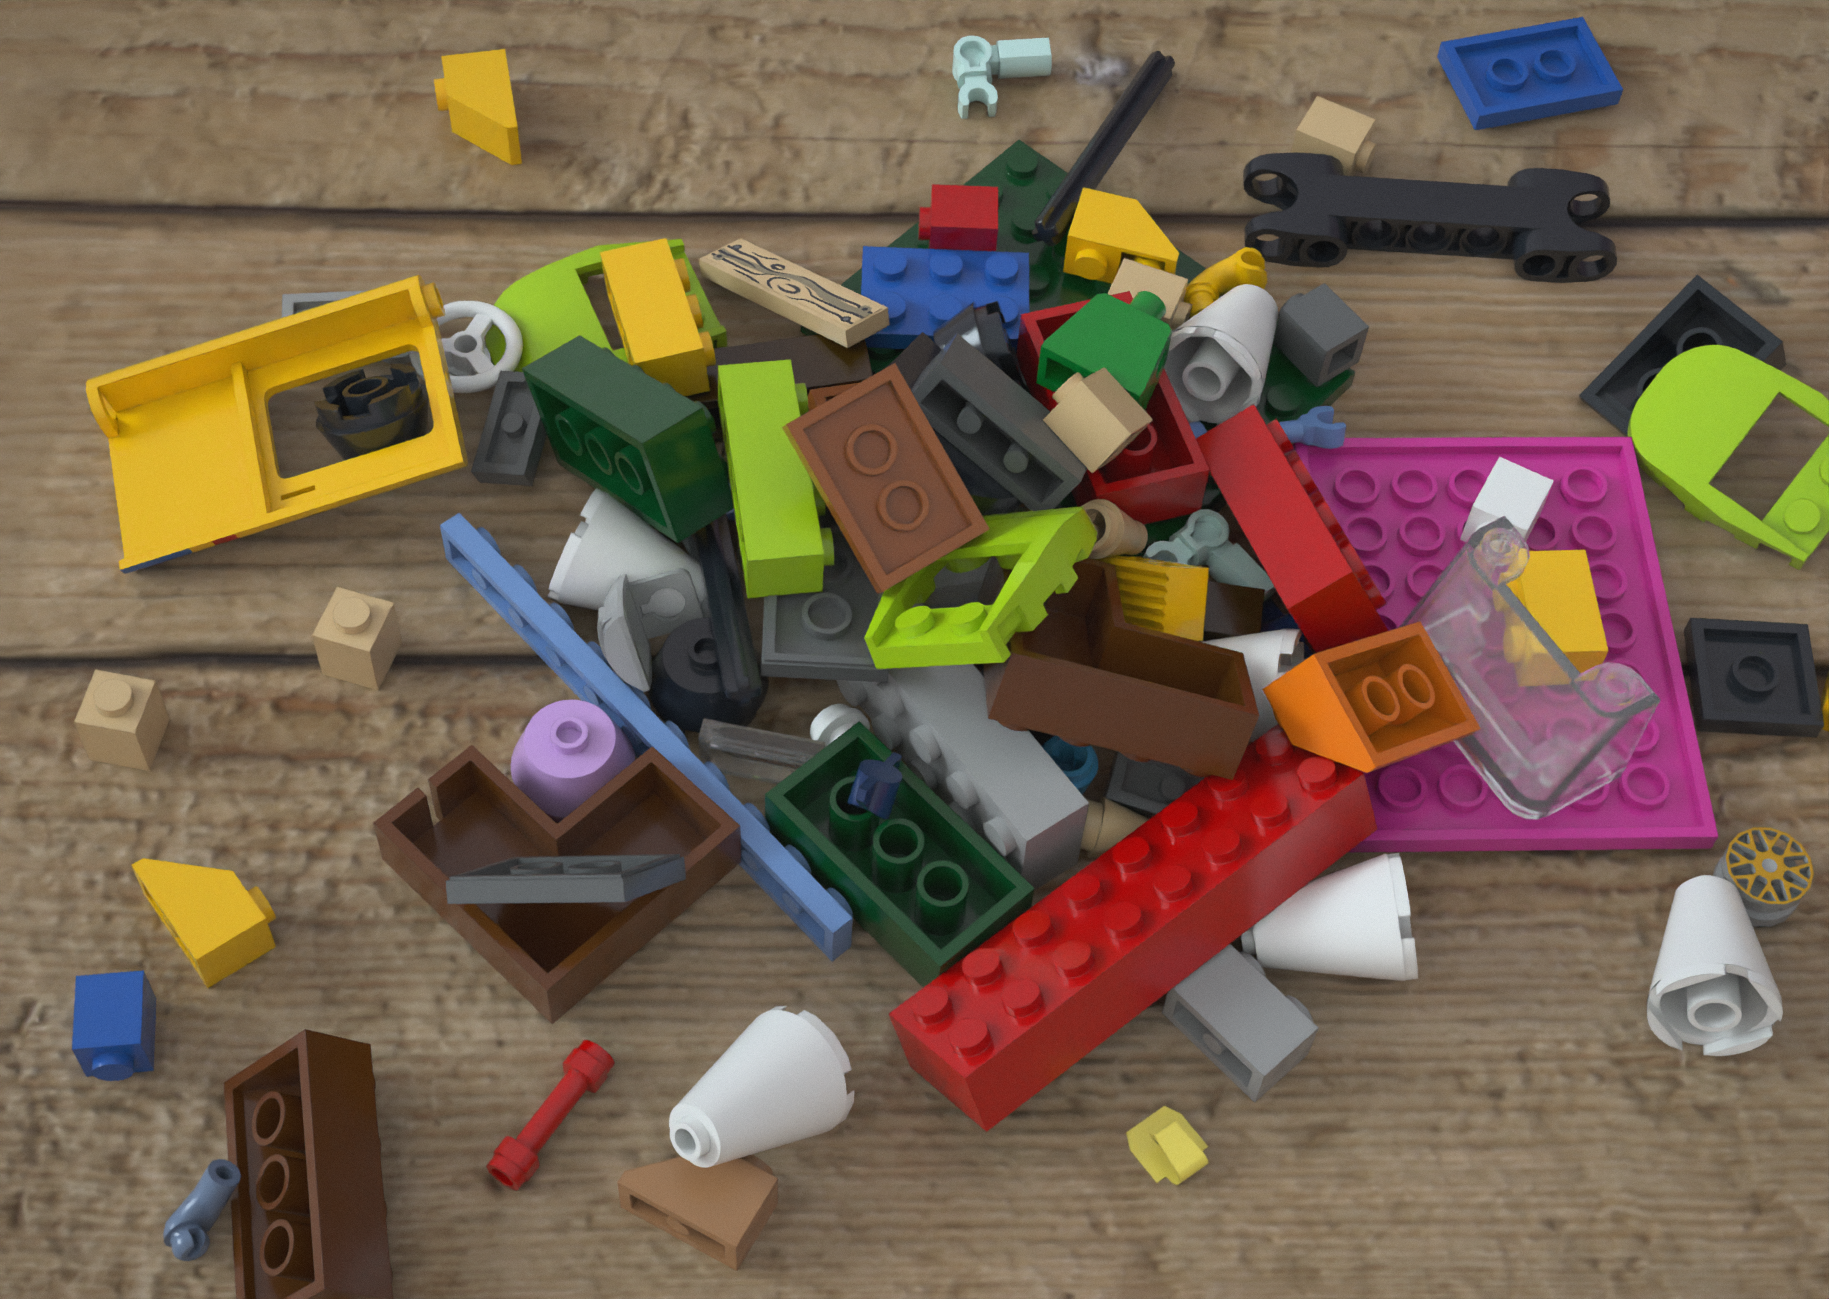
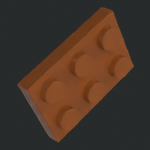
(885, 478)

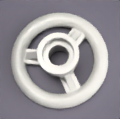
(466, 352)

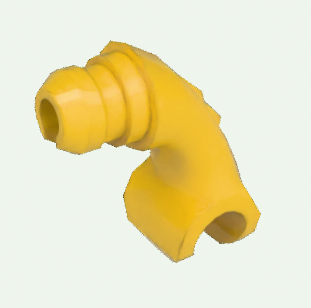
(1241, 268)

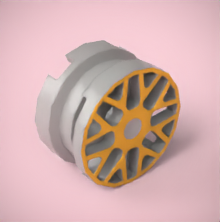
(1781, 878)

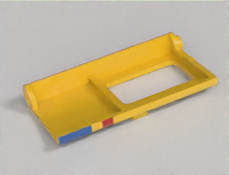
(198, 437)

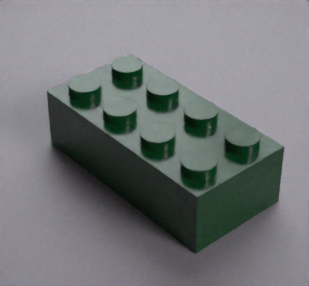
(631, 437)
(912, 880)

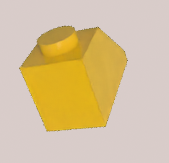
(480, 102)
(208, 915)

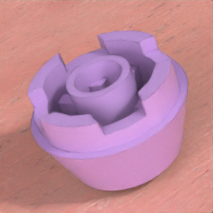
(568, 756)

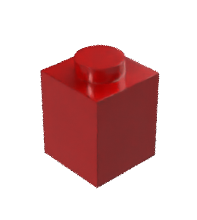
(960, 218)

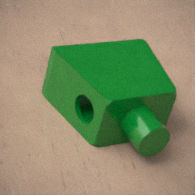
(1110, 335)

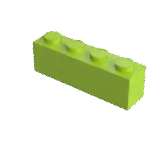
(769, 485)

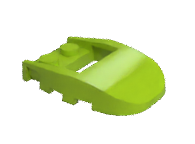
(554, 306)
(1697, 419)
(1033, 543)

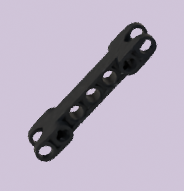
(1523, 222)

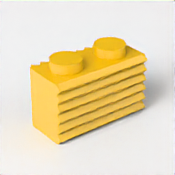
(1162, 594)

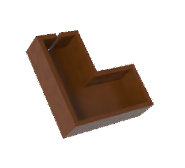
(1119, 682)
(557, 949)

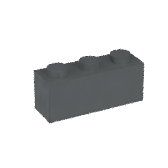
(996, 425)

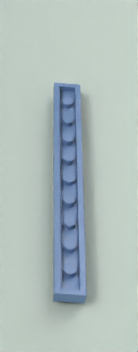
(584, 669)

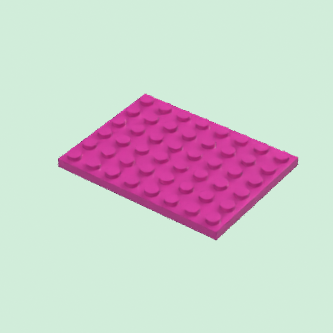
(1405, 519)

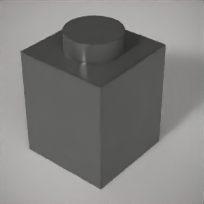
(1320, 334)

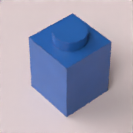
(114, 1024)

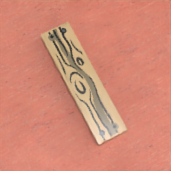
(794, 292)

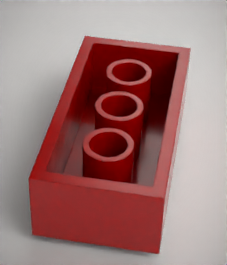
(1160, 470)
(1293, 531)

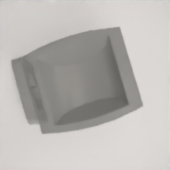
(626, 630)

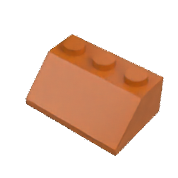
(1372, 700)

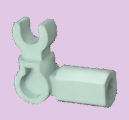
(978, 60)
(1207, 543)

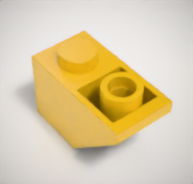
(1112, 229)

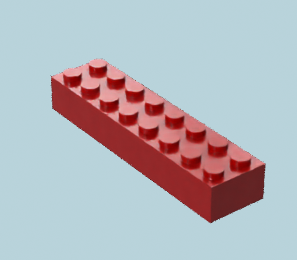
(1131, 926)

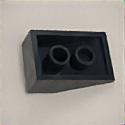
(1690, 320)

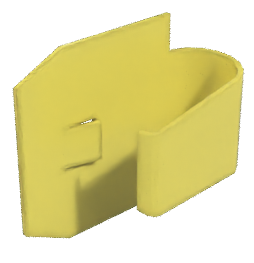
(1178, 1147)

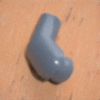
(197, 1214)

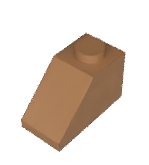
(707, 1208)

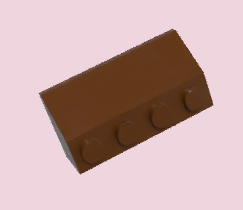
(309, 1172)

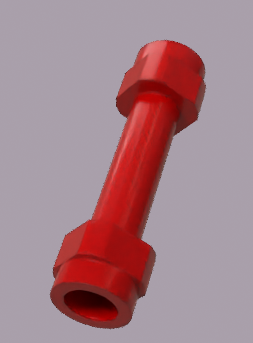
(517, 1158)

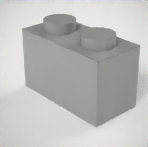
(1241, 1021)

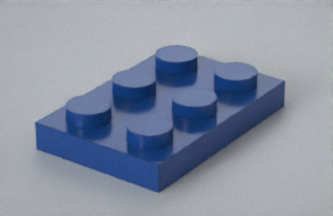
(1529, 73)
(935, 284)

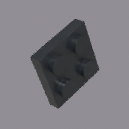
(1753, 677)

